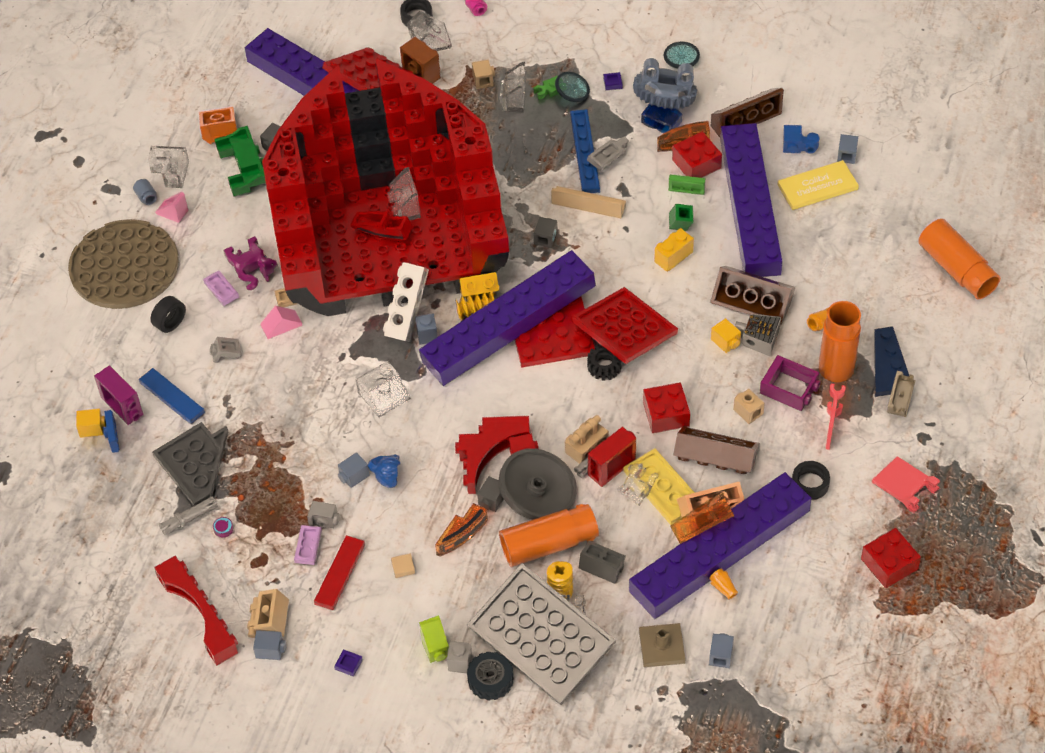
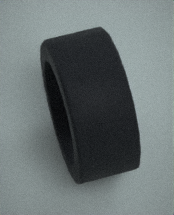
(409, 5)
(162, 308)
(815, 468)

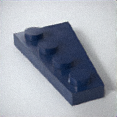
(887, 360)

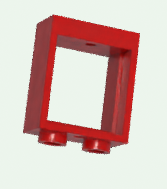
(611, 456)

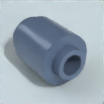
(145, 191)

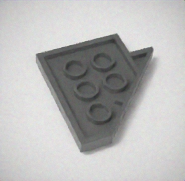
(194, 461)

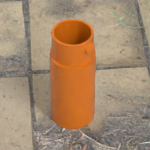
(959, 258)
(840, 342)
(548, 534)

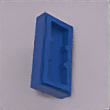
(110, 431)

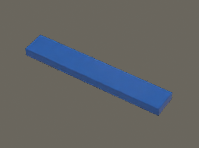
(584, 147)

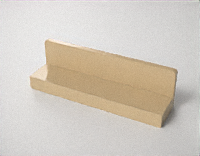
(588, 202)

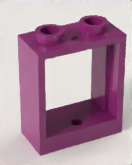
(795, 370)
(118, 395)

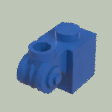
(795, 142)

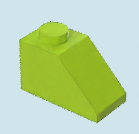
(434, 639)

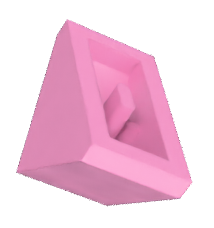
(173, 207)
(280, 321)

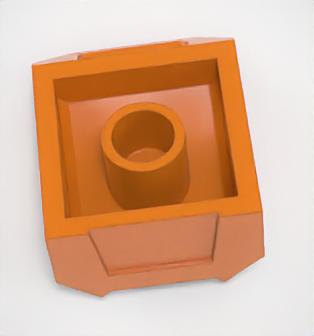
(217, 123)

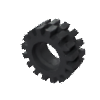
(603, 370)

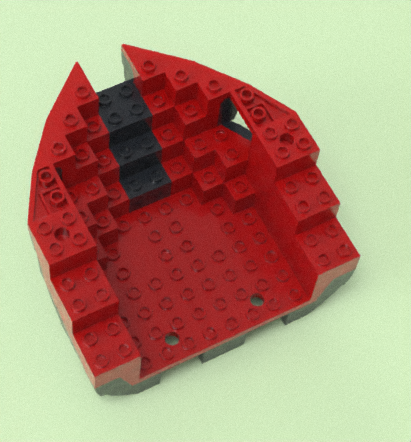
(339, 159)

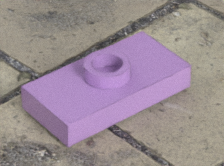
(221, 288)
(307, 545)

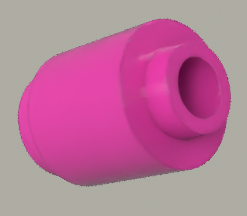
(477, 7)

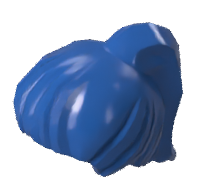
(385, 469)

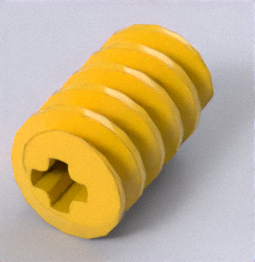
(472, 306)
(561, 577)

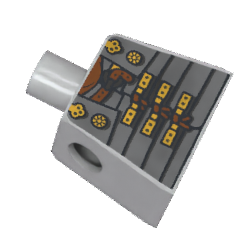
(760, 332)

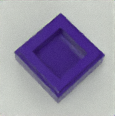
(612, 81)
(348, 662)

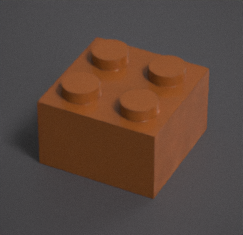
(420, 60)

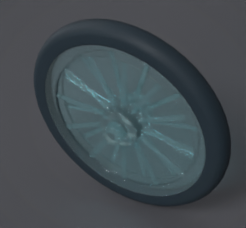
(680, 53)
(572, 87)

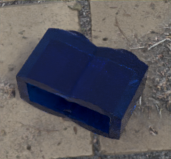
(661, 118)

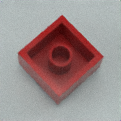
(697, 156)
(666, 407)
(890, 558)

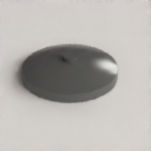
(537, 483)

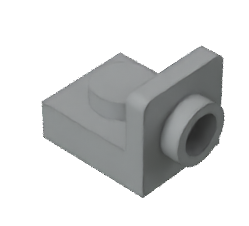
(225, 347)

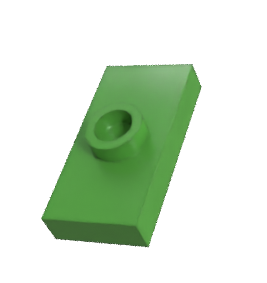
(686, 184)

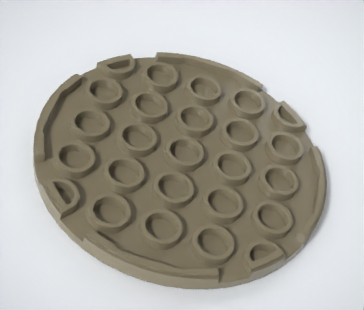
(123, 264)

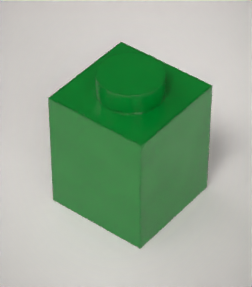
(681, 217)

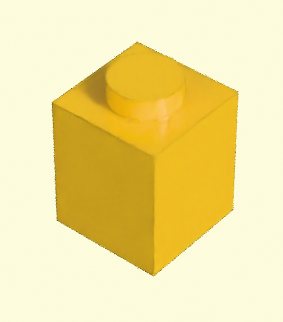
(725, 335)
(90, 422)

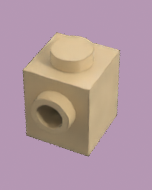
(483, 74)
(748, 406)

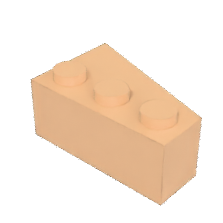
(691, 501)

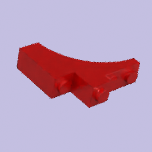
(480, 448)

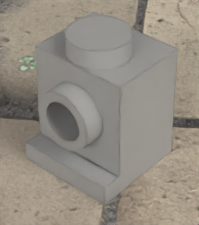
(323, 515)

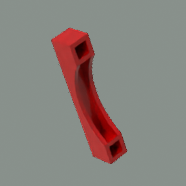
(176, 580)

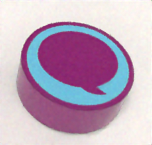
(223, 527)

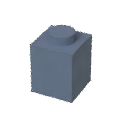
(847, 148)
(426, 328)
(353, 470)
(269, 645)
(721, 650)

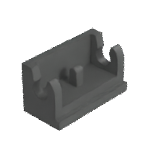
(601, 561)

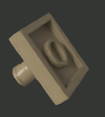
(661, 645)

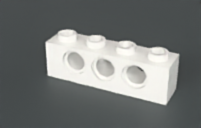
(414, 295)

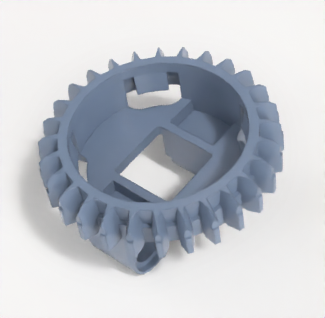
(667, 85)

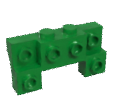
(246, 155)

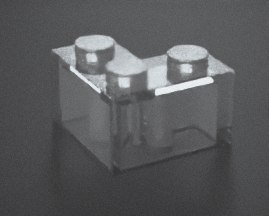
(171, 163)

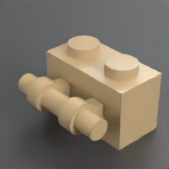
(585, 439)
(268, 612)

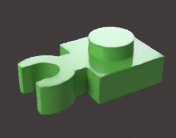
(547, 88)

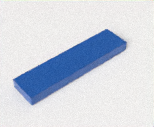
(171, 396)

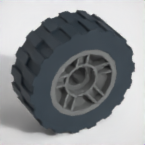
(487, 665)

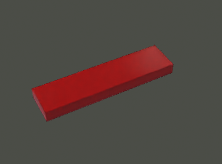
(339, 572)

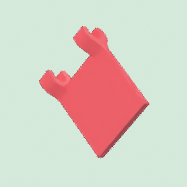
(834, 411)
(904, 482)

